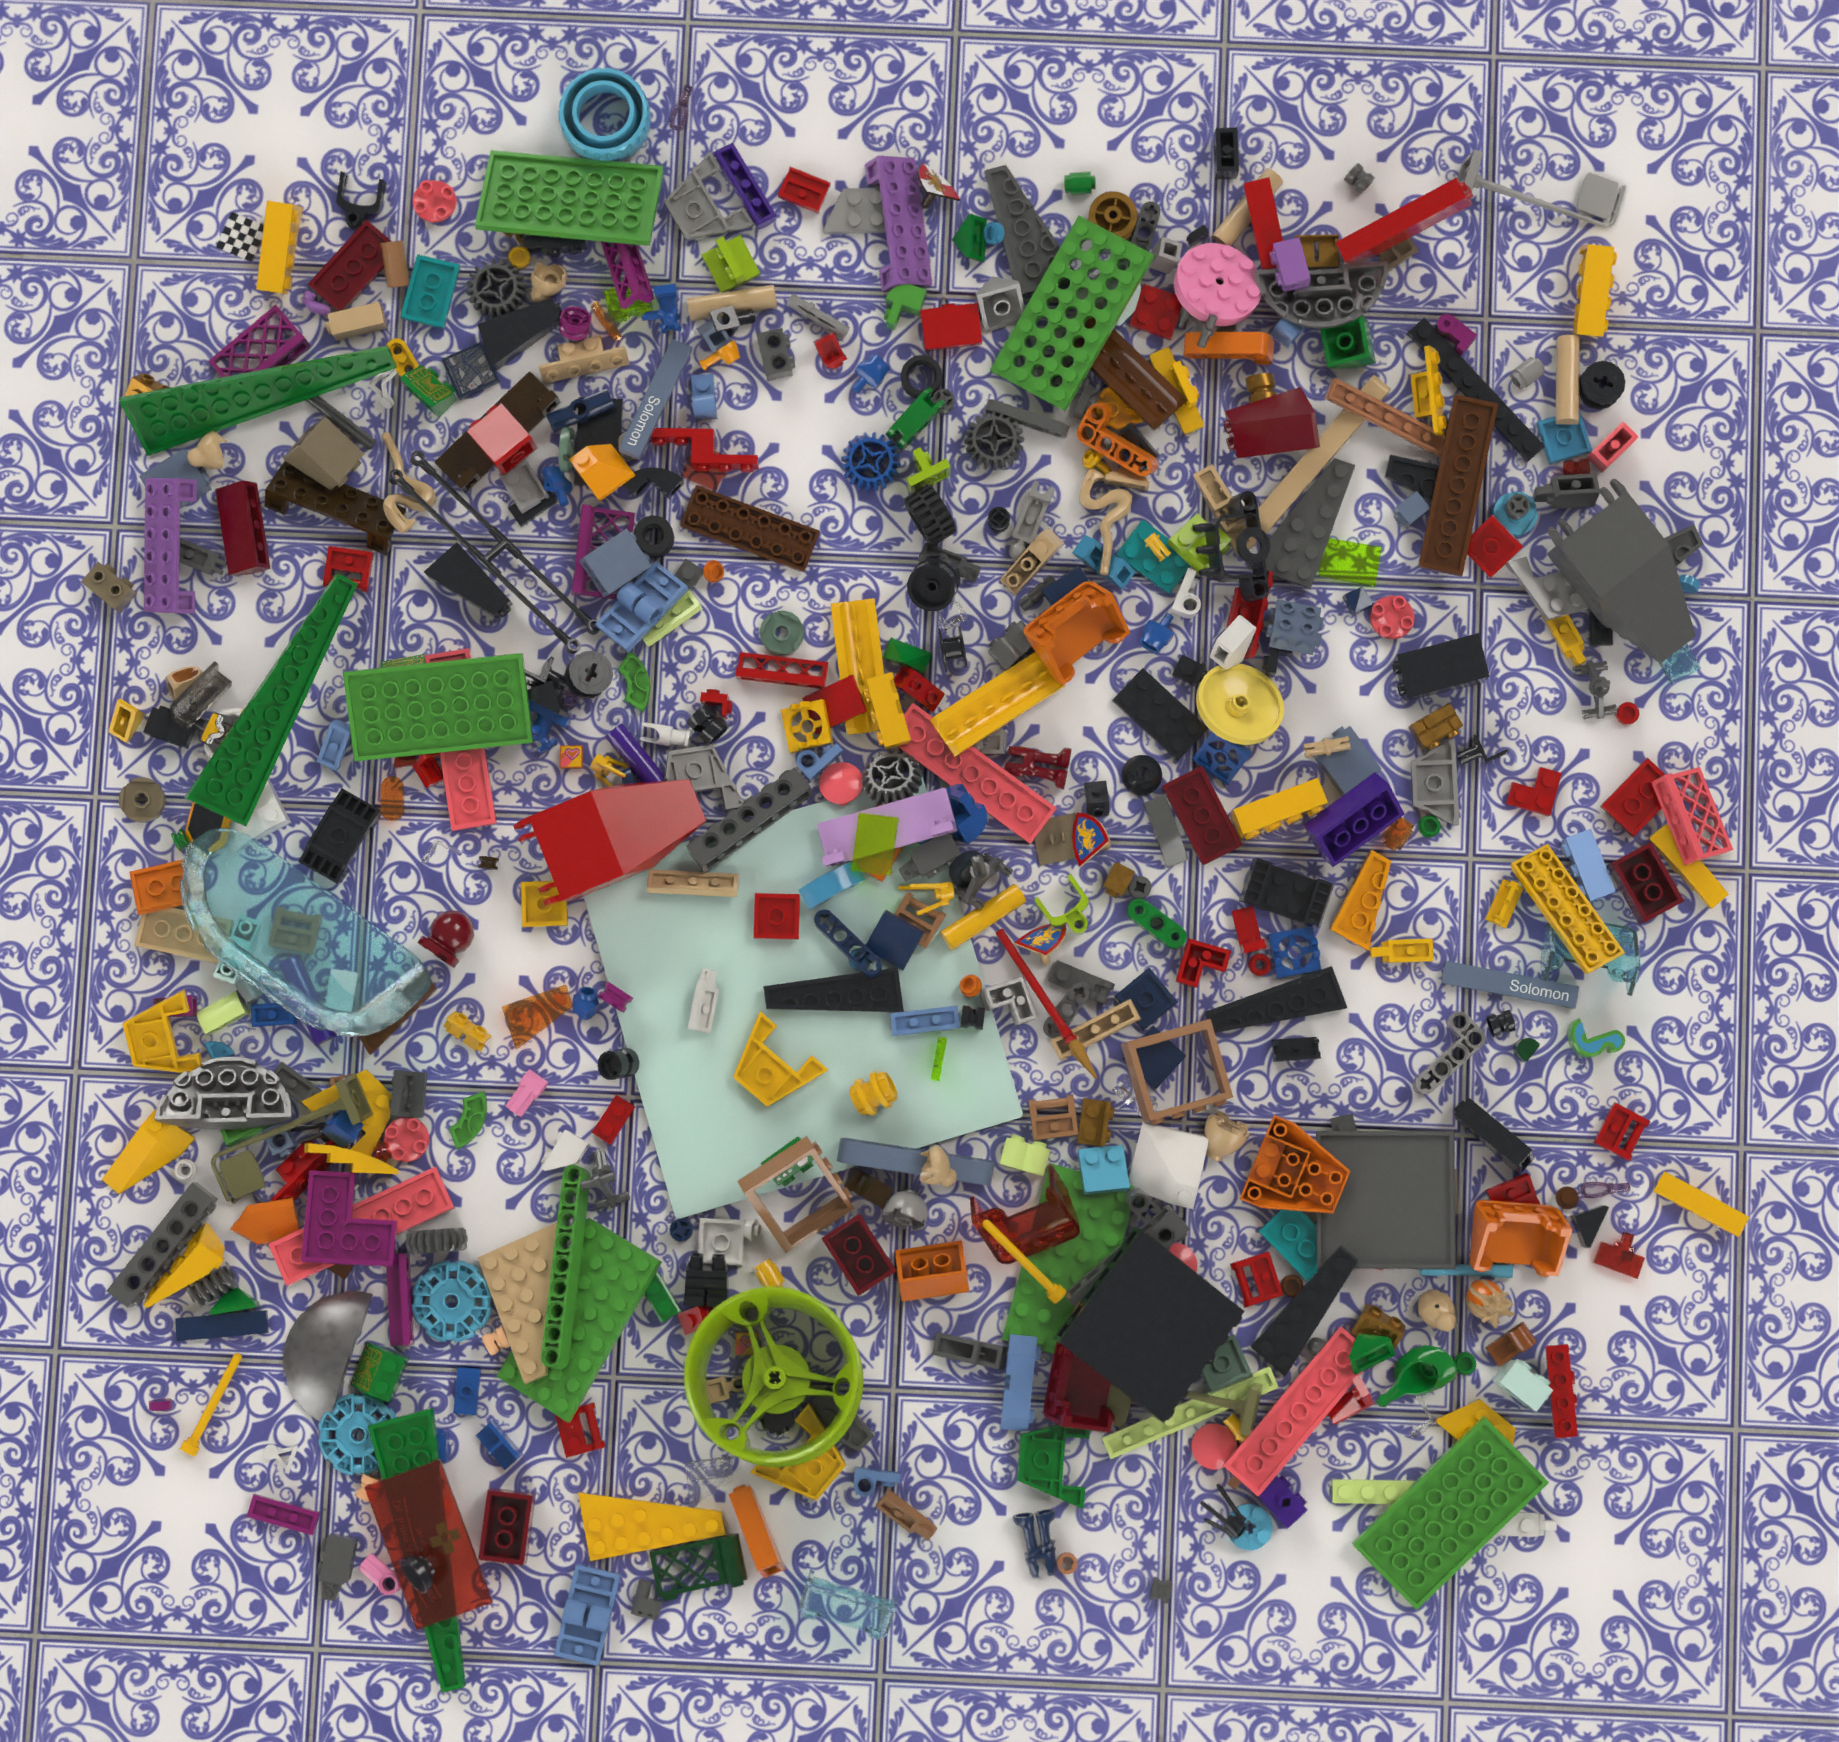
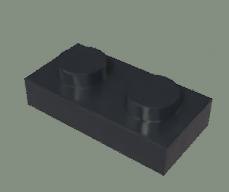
(1134, 436)

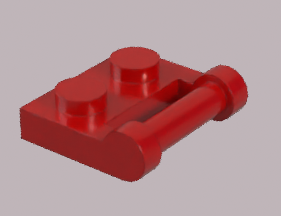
(349, 561)
(1615, 1127)
(1263, 1275)
(573, 1435)

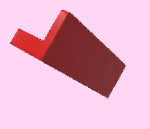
(1263, 218)

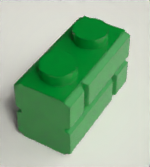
(662, 1298)

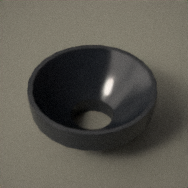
(1139, 786)
(418, 1572)

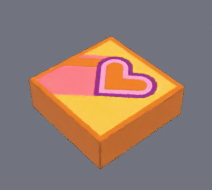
(571, 756)
(743, 1343)

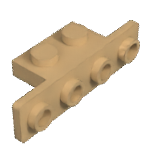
(583, 358)

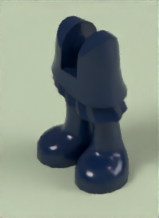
(1046, 1549)

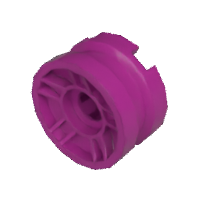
(575, 323)
(615, 997)

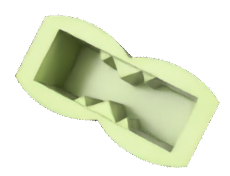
(1025, 1156)

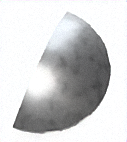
(1331, 297)
(225, 1096)
(321, 1350)

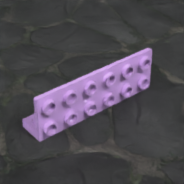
(919, 820)

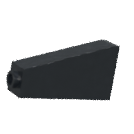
(518, 330)
(464, 577)
(1494, 1136)

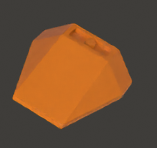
(1294, 1172)

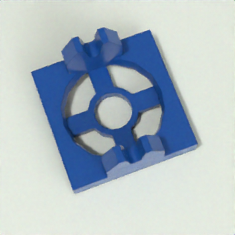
(1224, 775)
(1306, 933)

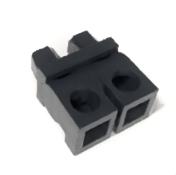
(705, 1278)

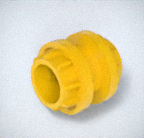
(875, 1092)

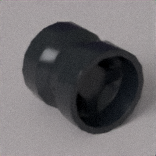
(998, 524)
(972, 1017)
(1501, 1023)

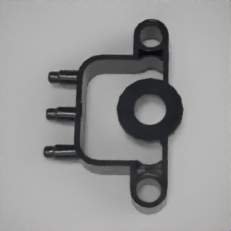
(1216, 569)

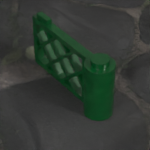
(728, 1564)

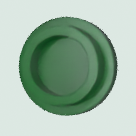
(1429, 826)
(1465, 1363)

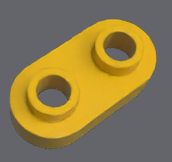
(405, 358)

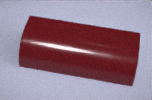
(242, 528)

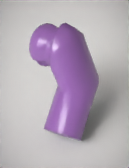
(315, 307)

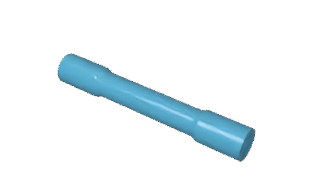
(1496, 1271)

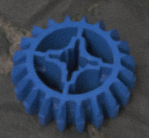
(862, 466)

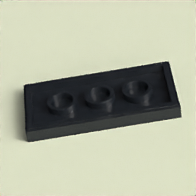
(599, 430)

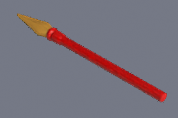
(1077, 1049)

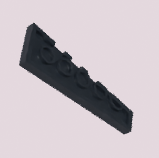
(839, 993)
(1294, 999)
(1295, 1324)

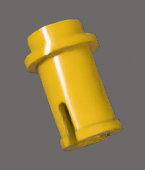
(1156, 545)
(1233, 1424)

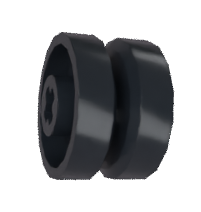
(933, 583)

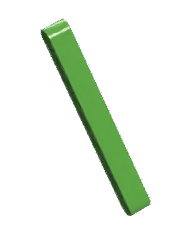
(570, 1277)

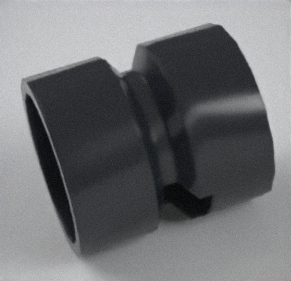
(707, 724)
(618, 1063)

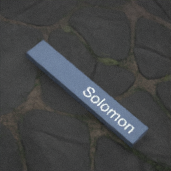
(655, 399)
(1510, 984)

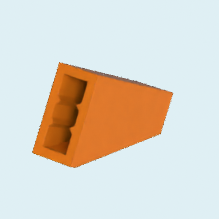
(756, 1531)

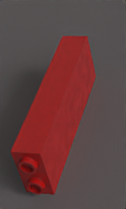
(1405, 222)

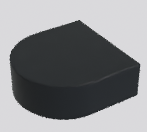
(1197, 235)

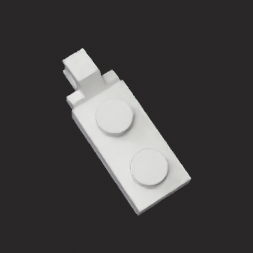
(704, 1002)
(1528, 1525)

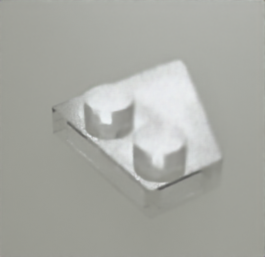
(707, 1476)

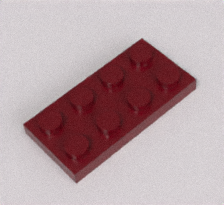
(351, 267)
(1202, 815)

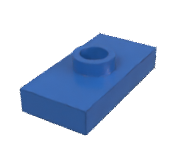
(270, 1015)
(467, 1391)

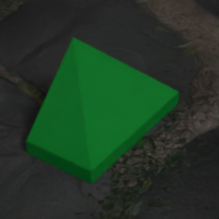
(971, 238)
(907, 655)
(234, 1300)
(1369, 1351)

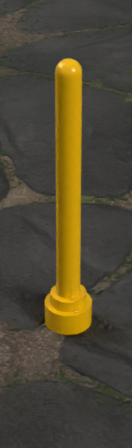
(1054, 1291)
(191, 1445)

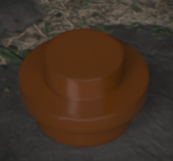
(1567, 1197)
(1291, 1285)

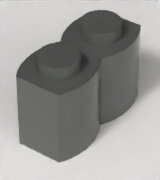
(1011, 647)

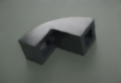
(664, 480)

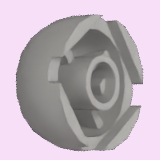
(906, 1209)

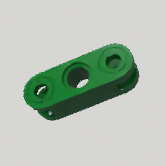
(915, 418)
(1144, 919)

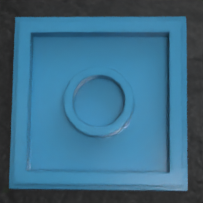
(1563, 440)

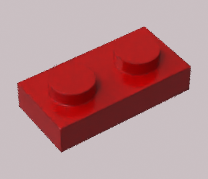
(613, 1119)

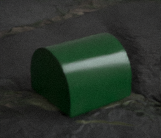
(1525, 1049)

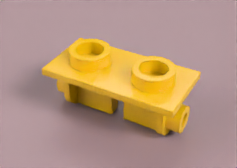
(1504, 903)
(476, 1035)

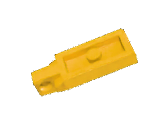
(1567, 638)
(1404, 951)

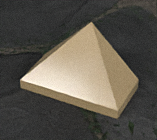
(1126, 478)

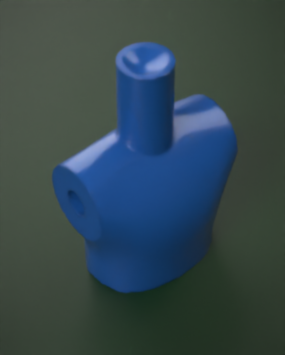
(871, 372)
(557, 483)
(1156, 634)

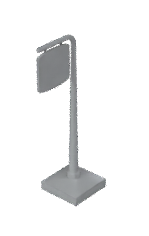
(1595, 196)

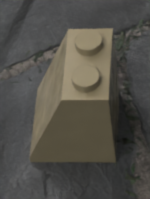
(325, 454)

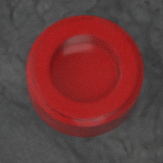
(1627, 713)

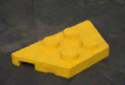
(1463, 1418)

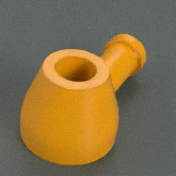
(728, 353)

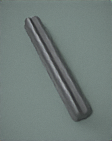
(342, 422)

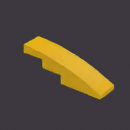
(1695, 874)
(357, 1161)
(1701, 1204)

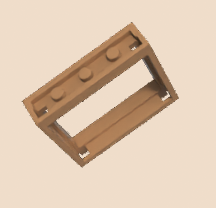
(1139, 1084)
(812, 1223)

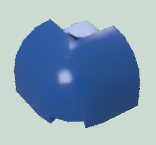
(968, 815)

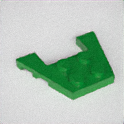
(1043, 1461)

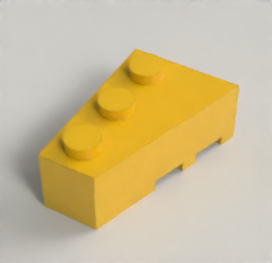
(887, 711)

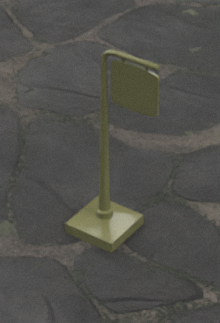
(242, 1171)
(1247, 1408)

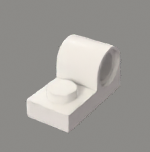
(1183, 596)

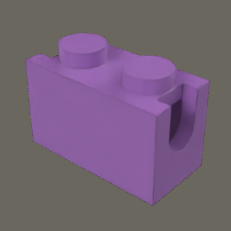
(1290, 264)

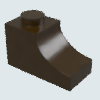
(868, 1187)

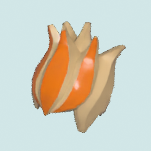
(1488, 1301)

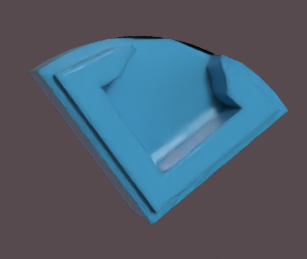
(218, 1049)

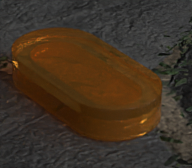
(605, 321)
(392, 798)

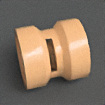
(495, 1340)
(366, 1479)

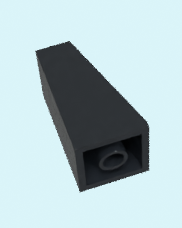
(1441, 667)

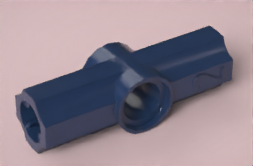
(594, 405)

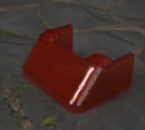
(1033, 1228)

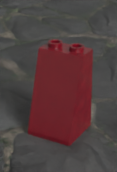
(1272, 425)

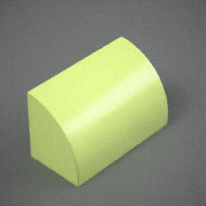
(222, 1013)

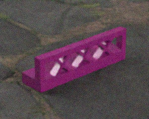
(635, 273)
(400, 1301)

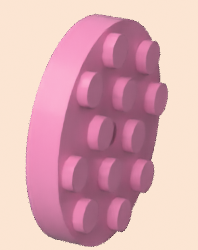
(1217, 282)

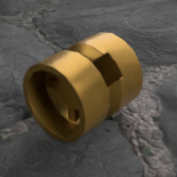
(1260, 386)

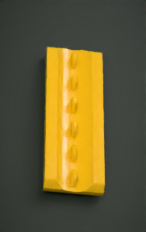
(858, 652)
(995, 704)
(1566, 909)

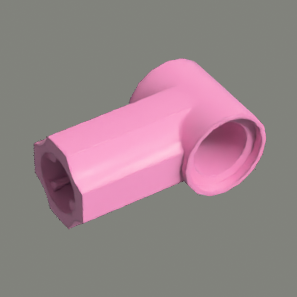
(529, 1088)
(378, 1574)

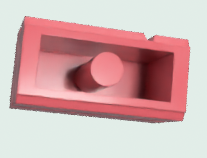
(1612, 447)

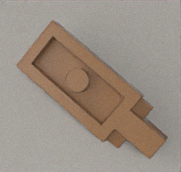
(905, 1515)

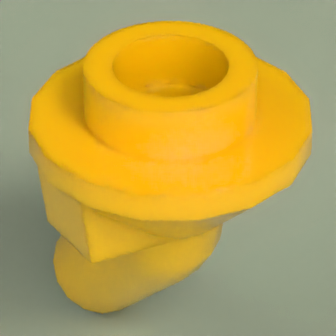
(1093, 459)

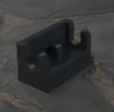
(1295, 1049)

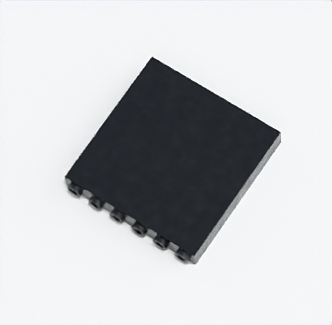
(1149, 1325)

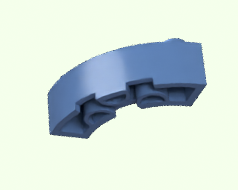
(1019, 1378)

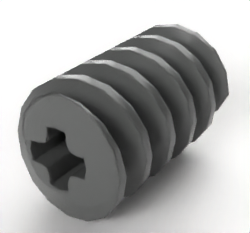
(213, 1285)

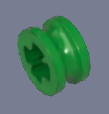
(180, 839)

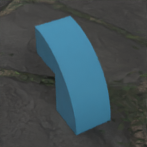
(1090, 553)
(830, 885)

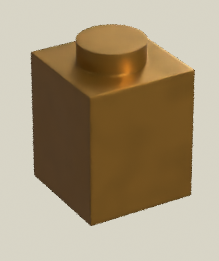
(1118, 880)

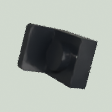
(1189, 671)

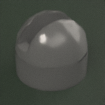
(1315, 1345)

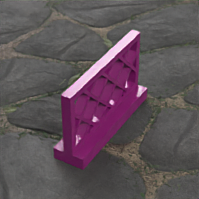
(283, 355)
(584, 545)

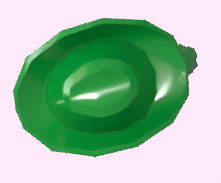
(1413, 1373)

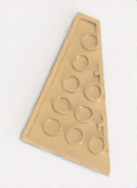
(520, 1287)

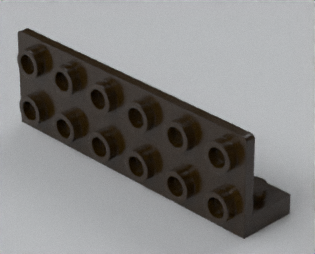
(527, 403)
(339, 503)

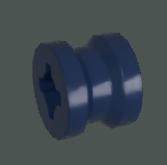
(678, 1231)

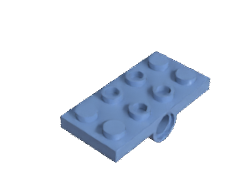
(641, 606)
(587, 1614)

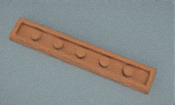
(1384, 416)

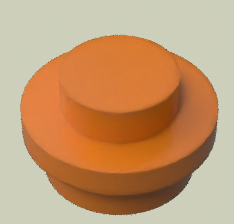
(713, 571)
(970, 985)

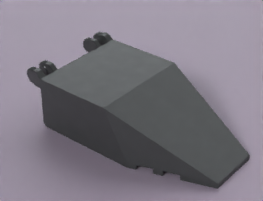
(1626, 575)

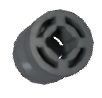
(1359, 178)

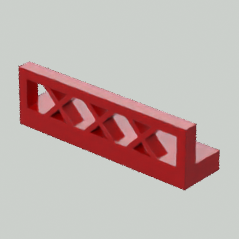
(778, 676)

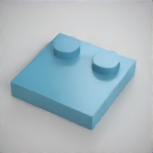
(1103, 1169)

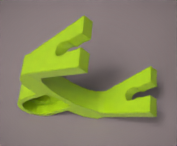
(1073, 916)

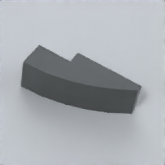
(1165, 831)
(970, 1350)

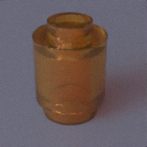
(1398, 834)

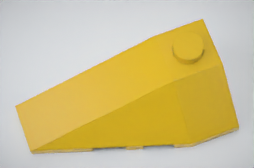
(147, 1152)
(198, 1260)

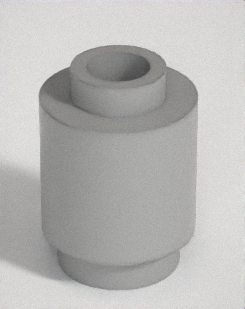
(1527, 372)

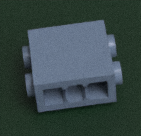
(1295, 627)

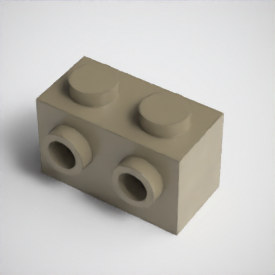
(109, 587)

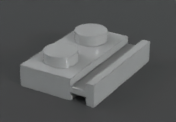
(524, 487)

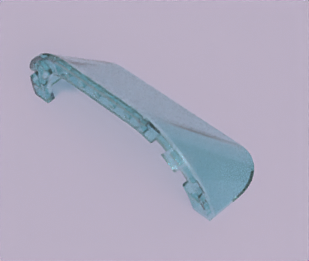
(296, 937)

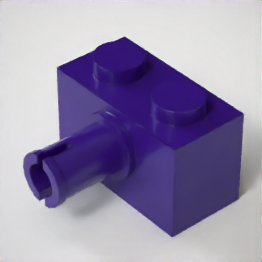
(1283, 1502)

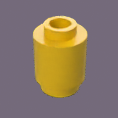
(769, 1274)

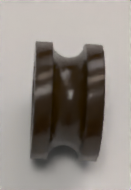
(488, 863)

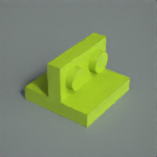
(730, 264)
(928, 473)

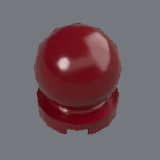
(449, 935)

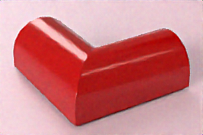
(1198, 955)

